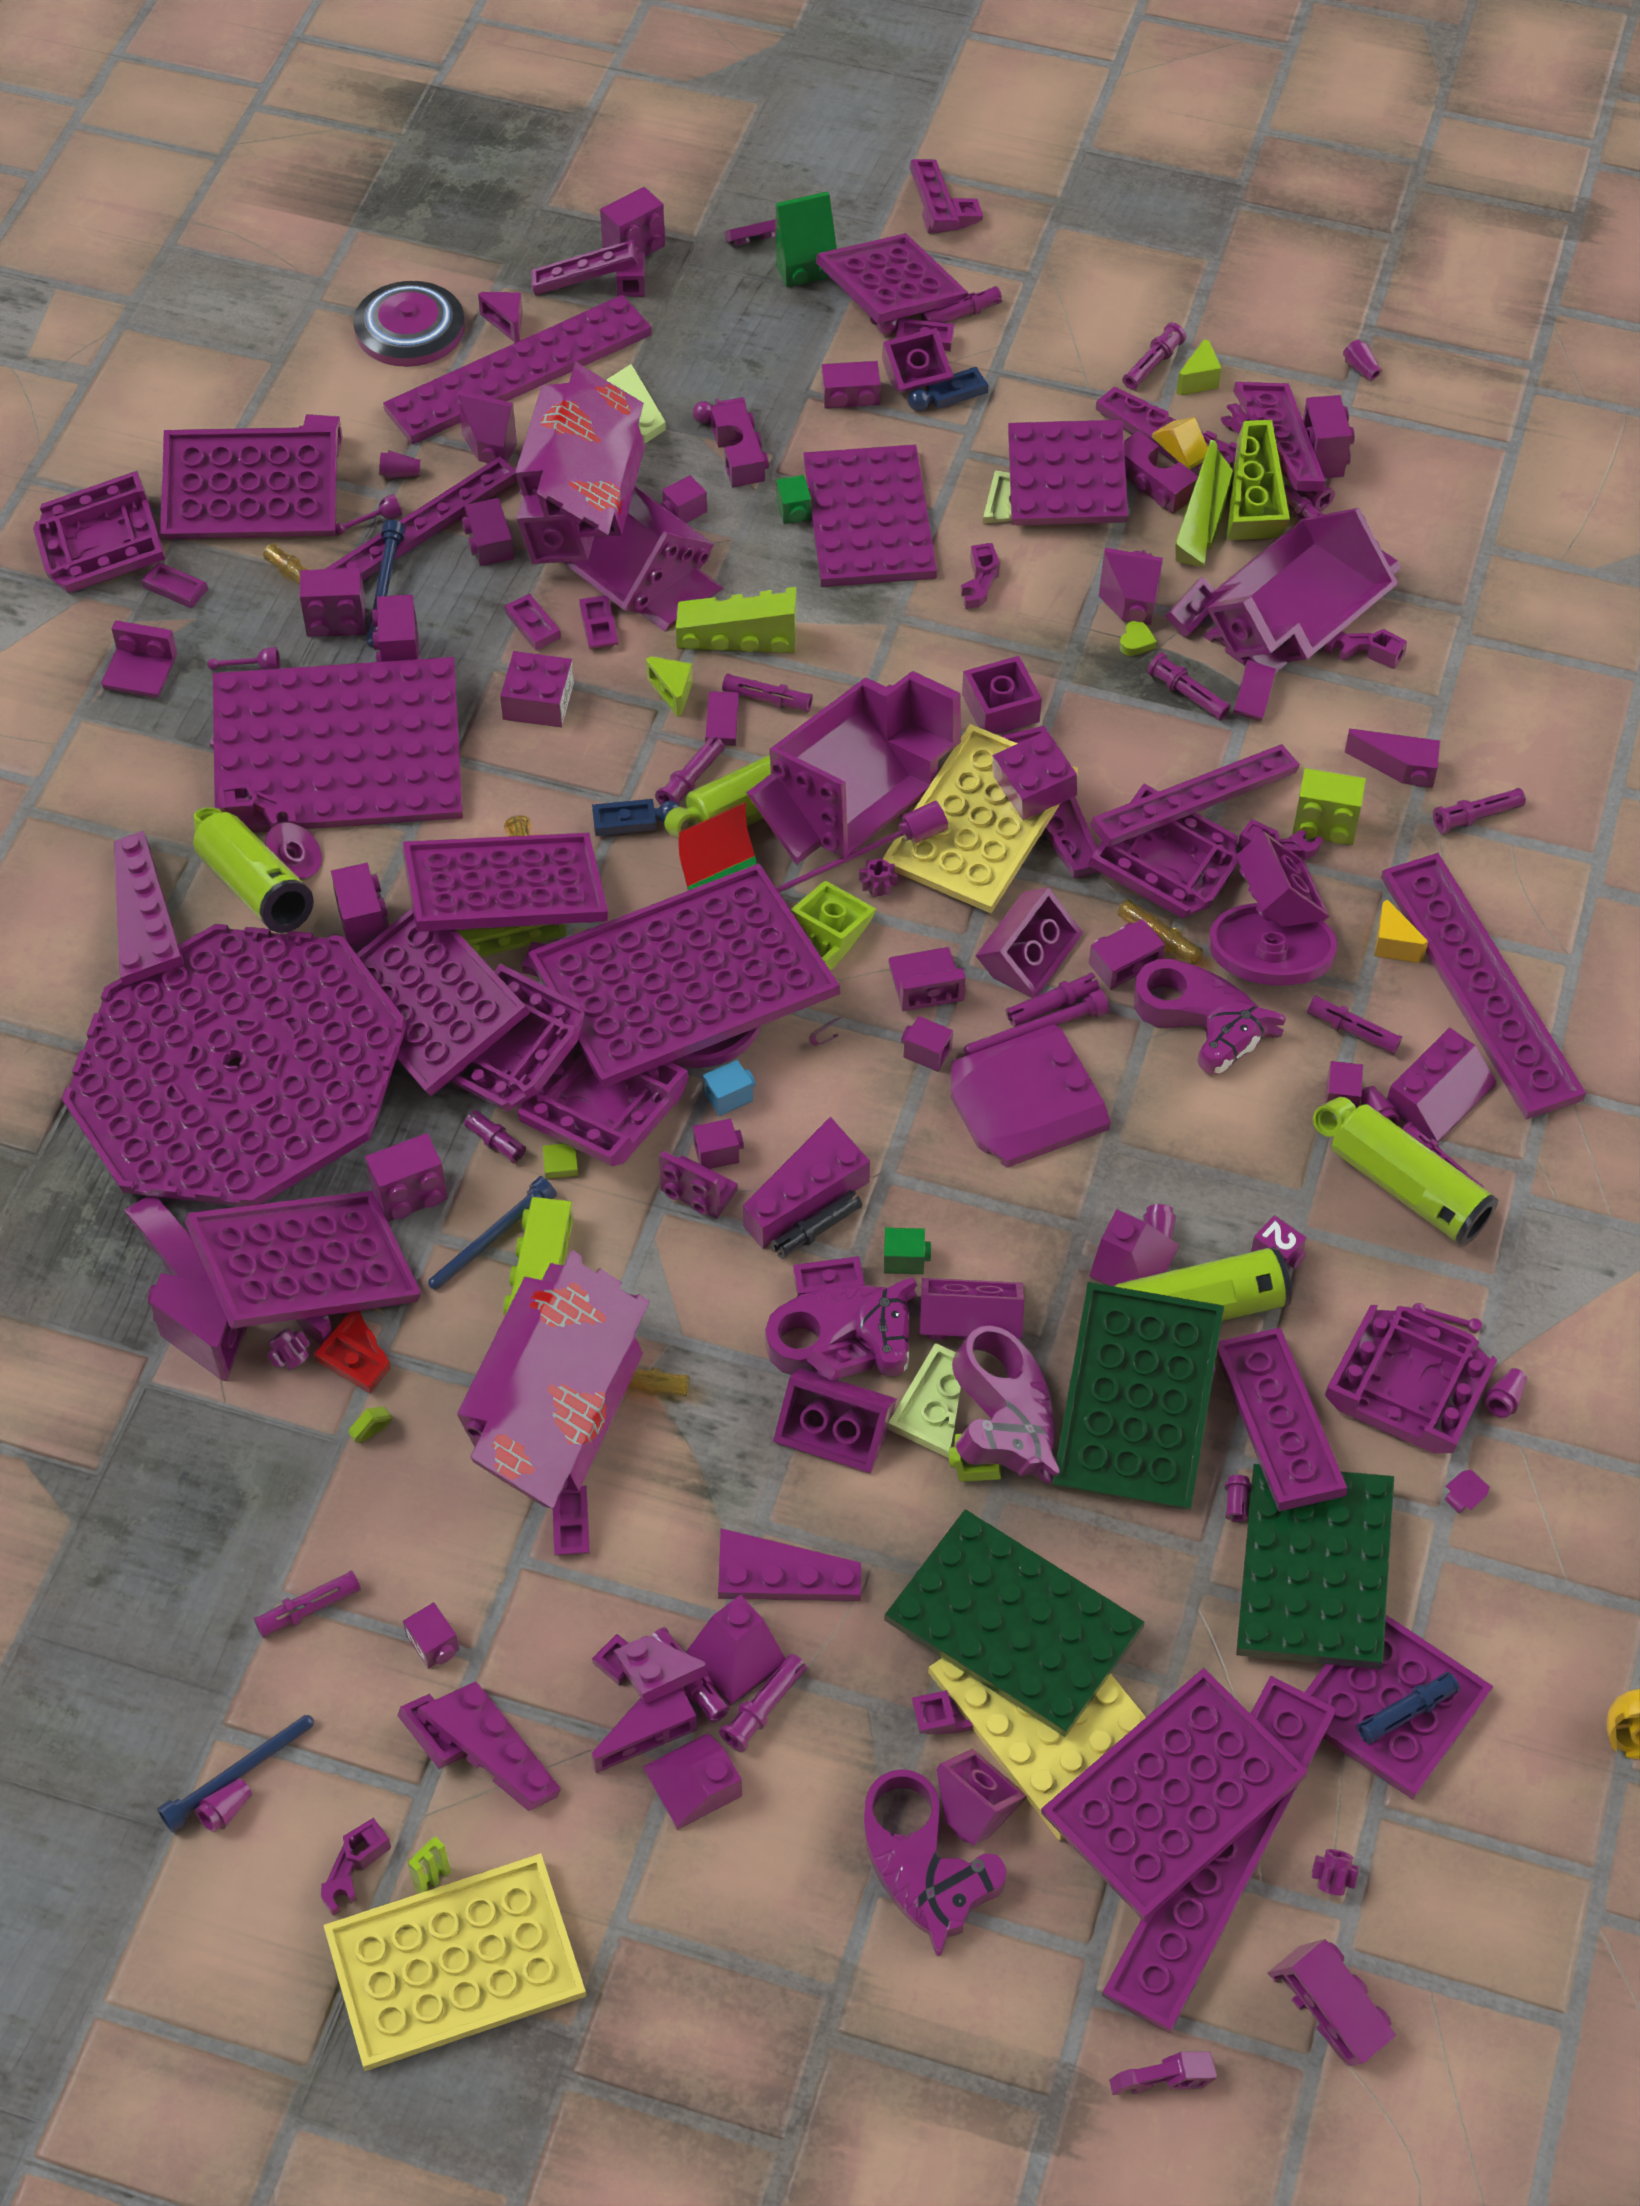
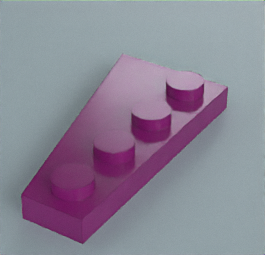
(491, 1743)

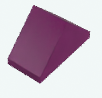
(503, 311)

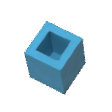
(728, 1087)

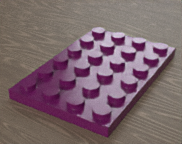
(249, 482)
(869, 515)
(504, 882)
(445, 994)
(301, 1258)
(1174, 1793)

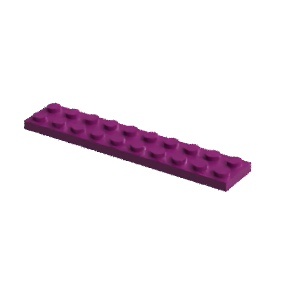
(519, 367)
(1484, 987)
(1178, 1939)

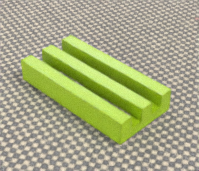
(434, 1862)

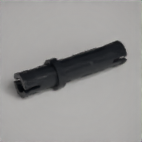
(805, 1231)

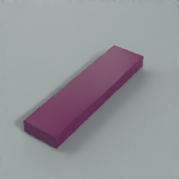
(934, 194)
(584, 267)

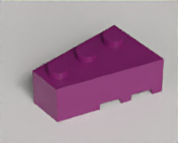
(1335, 2000)

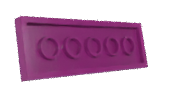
(1280, 1419)

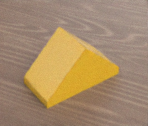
(1183, 441)
(1398, 937)

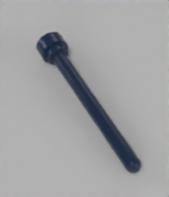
(392, 534)
(538, 1188)
(178, 1811)

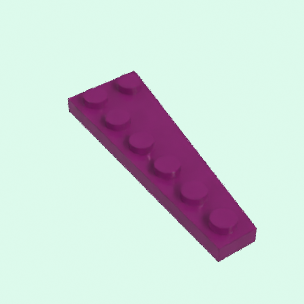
(1146, 418)
(1293, 444)
(1067, 828)
(144, 924)

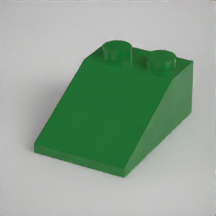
(802, 232)

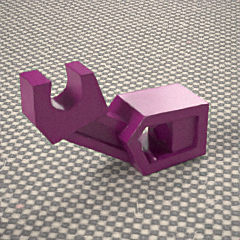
(985, 569)
(1381, 646)
(268, 805)
(1295, 843)
(340, 1879)
(1180, 2072)

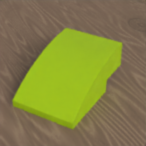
(832, 921)

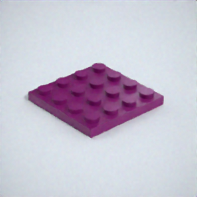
(891, 277)
(1067, 472)
(1417, 1747)

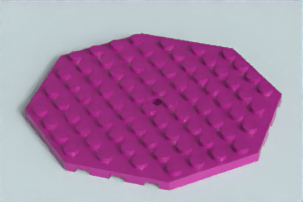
(309, 1082)

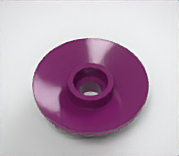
(295, 849)

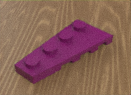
(783, 1571)

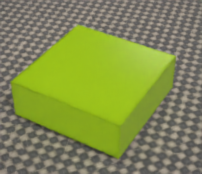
(559, 1161)

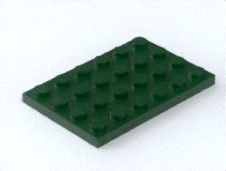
(1138, 1396)
(1318, 1575)
(1014, 1622)

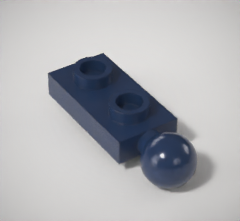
(963, 386)
(629, 816)

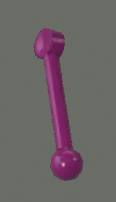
(1473, 1325)

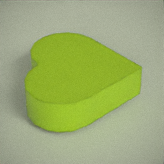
(1137, 639)
(370, 1422)

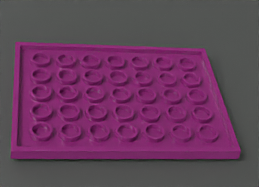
(342, 741)
(685, 974)

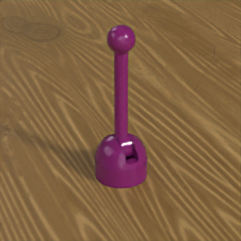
(388, 508)
(267, 659)

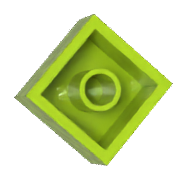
(1329, 806)

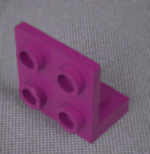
(140, 659)
(927, 979)
(695, 1184)

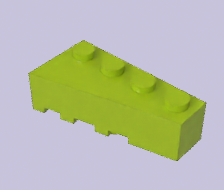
(1258, 489)
(739, 623)

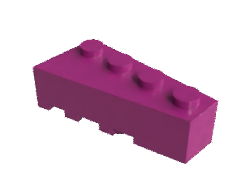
(806, 1183)

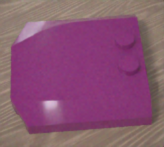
(98, 533)
(1173, 865)
(530, 1051)
(1027, 1097)
(601, 1120)
(1411, 1377)

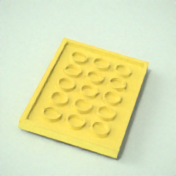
(984, 835)
(1027, 1749)
(453, 1961)

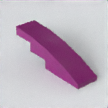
(167, 1238)

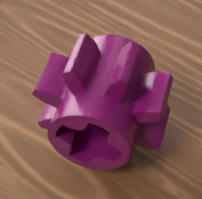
(878, 877)
(288, 1348)
(1335, 1872)

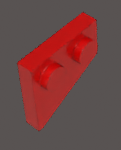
(354, 1353)

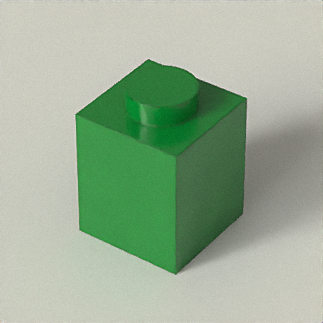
(793, 499)
(905, 1250)

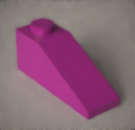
(1398, 756)
(646, 1729)

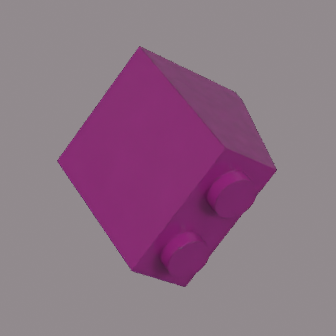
(195, 1322)

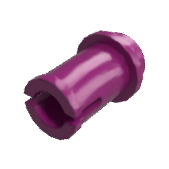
(1237, 1497)

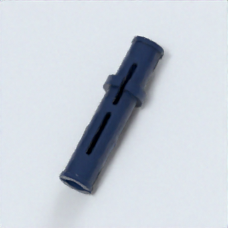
(1419, 1701)

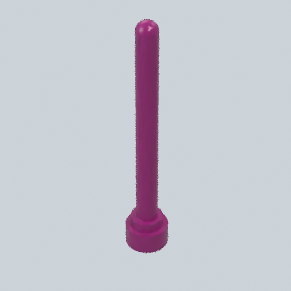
(1094, 1004)

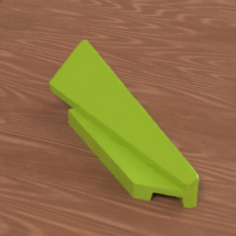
(1204, 509)

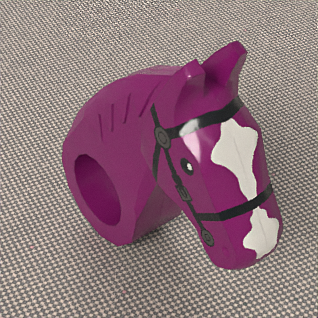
(1207, 1000)
(866, 1313)

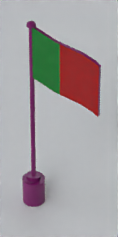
(724, 845)

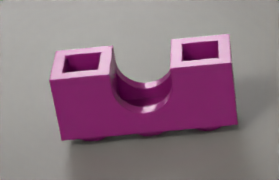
(743, 456)
(1167, 486)

